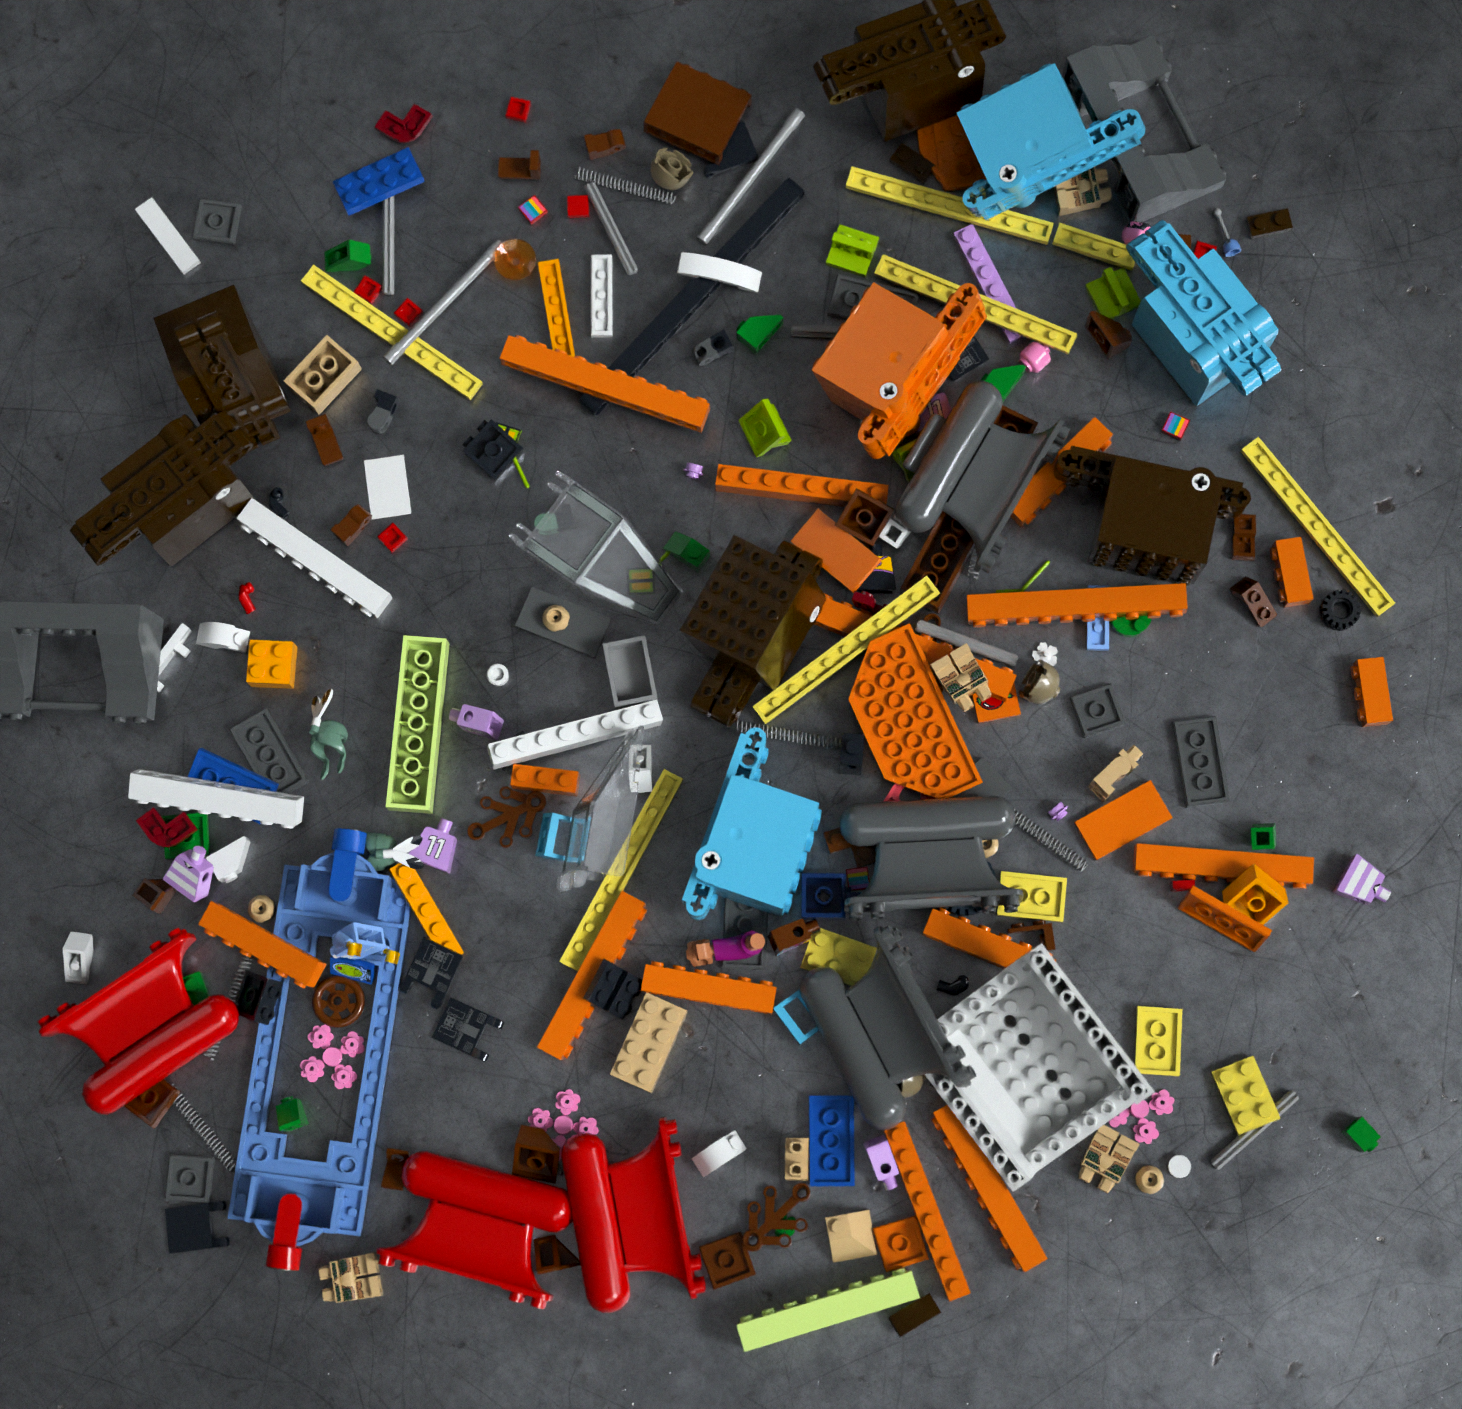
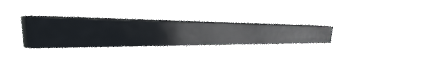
(700, 288)

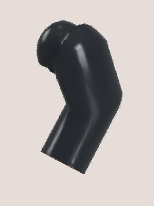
(276, 502)
(954, 988)

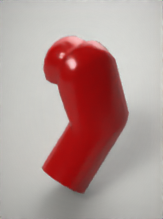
(244, 599)

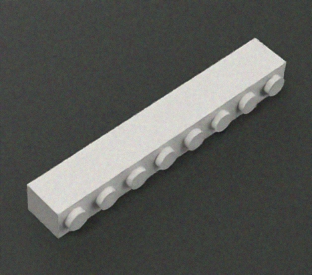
(314, 558)
(573, 734)
(216, 797)

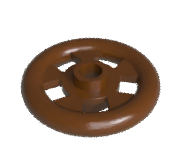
(335, 1019)

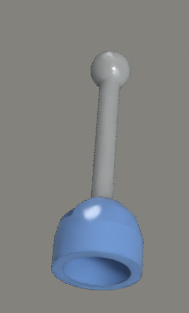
(1231, 246)

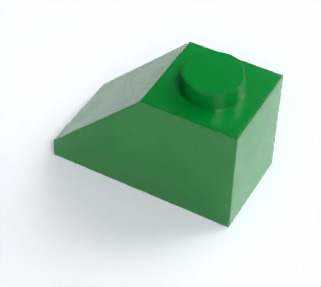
(347, 256)
(758, 330)
(1005, 378)
(687, 551)
(291, 1114)

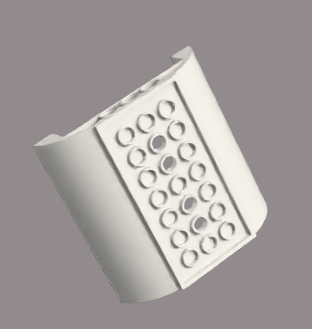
(1011, 1101)

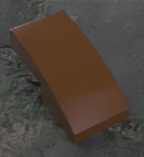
(1244, 537)

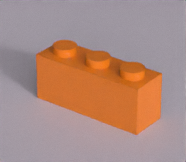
(1291, 572)
(1372, 692)
(545, 780)

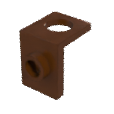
(393, 1169)

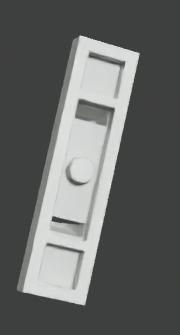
(173, 646)

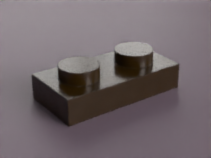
(912, 163)
(1269, 223)

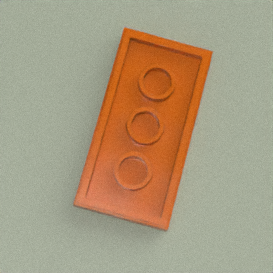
(841, 553)
(1123, 820)
(1224, 919)

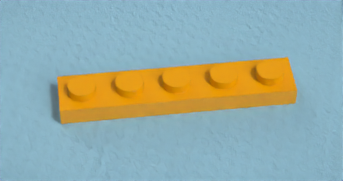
(556, 306)
(424, 907)

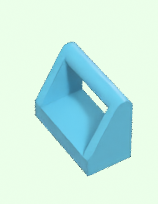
(548, 835)
(788, 1021)

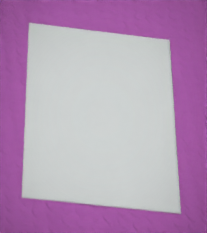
(387, 487)

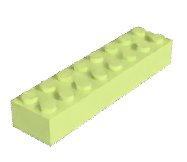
(417, 724)
(828, 1309)

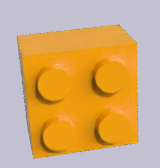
(271, 664)
(1256, 895)

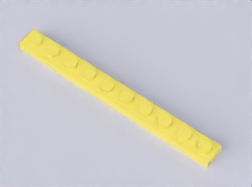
(946, 205)
(997, 312)
(391, 332)
(1317, 527)
(846, 650)
(611, 887)

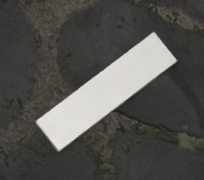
(167, 236)
(601, 296)

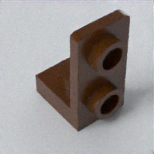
(520, 167)
(325, 439)
(1255, 600)
(1045, 938)

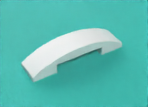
(719, 270)

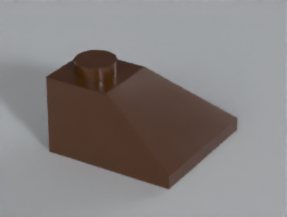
(1108, 334)
(864, 517)
(535, 1155)

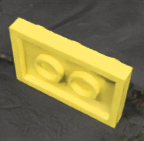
(1041, 896)
(844, 955)
(1158, 1040)
(1245, 1095)

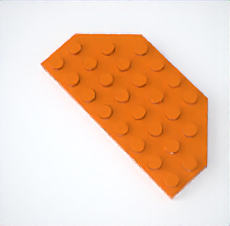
(909, 719)

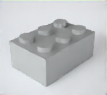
(630, 672)

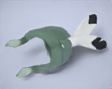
(326, 734)
(386, 851)

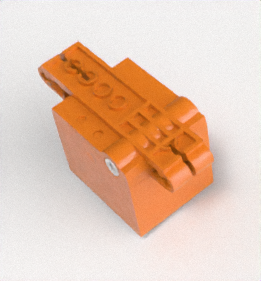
(895, 360)

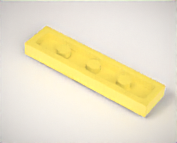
(1093, 246)

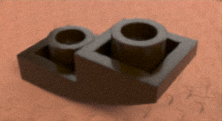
(914, 1315)

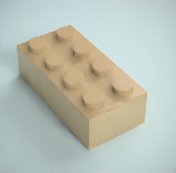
(648, 1042)

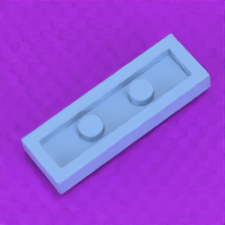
(1097, 631)

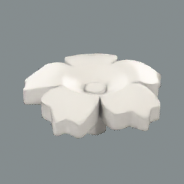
(1045, 654)

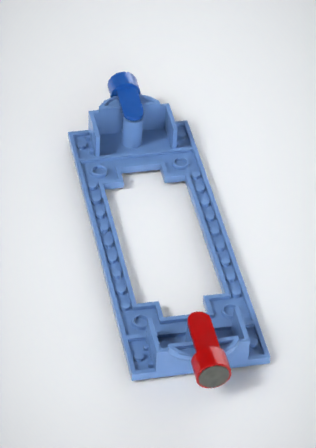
(302, 1198)

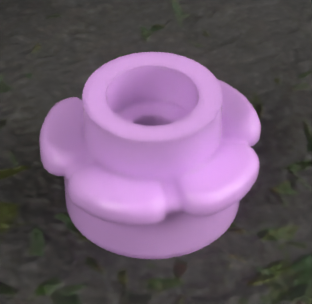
(693, 470)
(1058, 811)

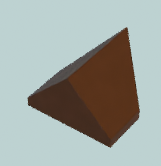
(154, 894)
(553, 1255)

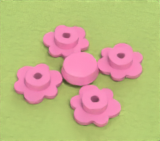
(332, 1056)
(1140, 1111)
(563, 1124)

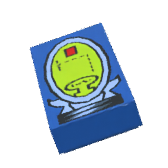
(352, 969)

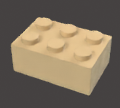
(322, 374)

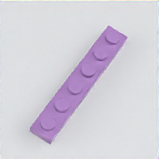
(984, 271)

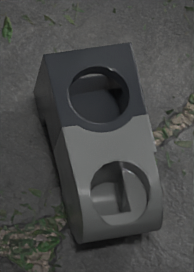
(713, 348)
(383, 413)

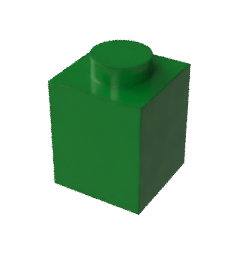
(1263, 836)
(1362, 1135)

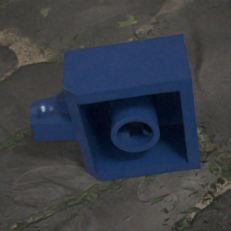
(834, 885)

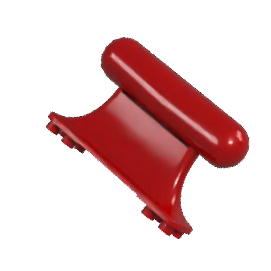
(143, 1026)
(628, 1217)
(478, 1223)

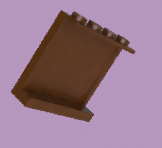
(696, 112)

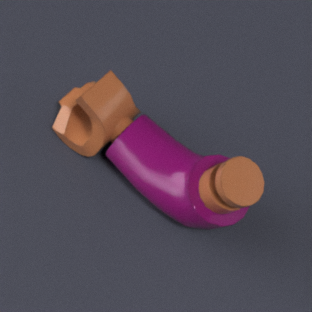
(725, 949)

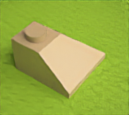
(851, 1236)

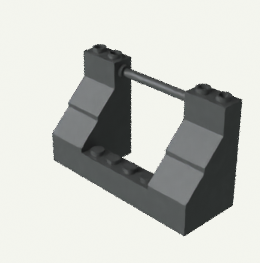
(1151, 182)
(128, 646)

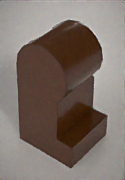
(604, 144)
(351, 524)

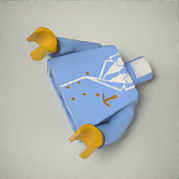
(359, 941)

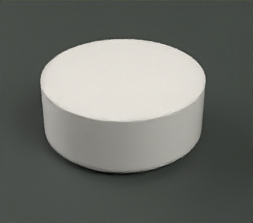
(497, 674)
(1179, 1166)

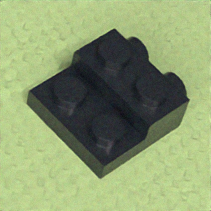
(491, 448)
(613, 989)
(258, 997)

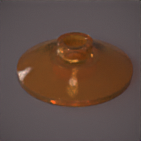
(512, 250)

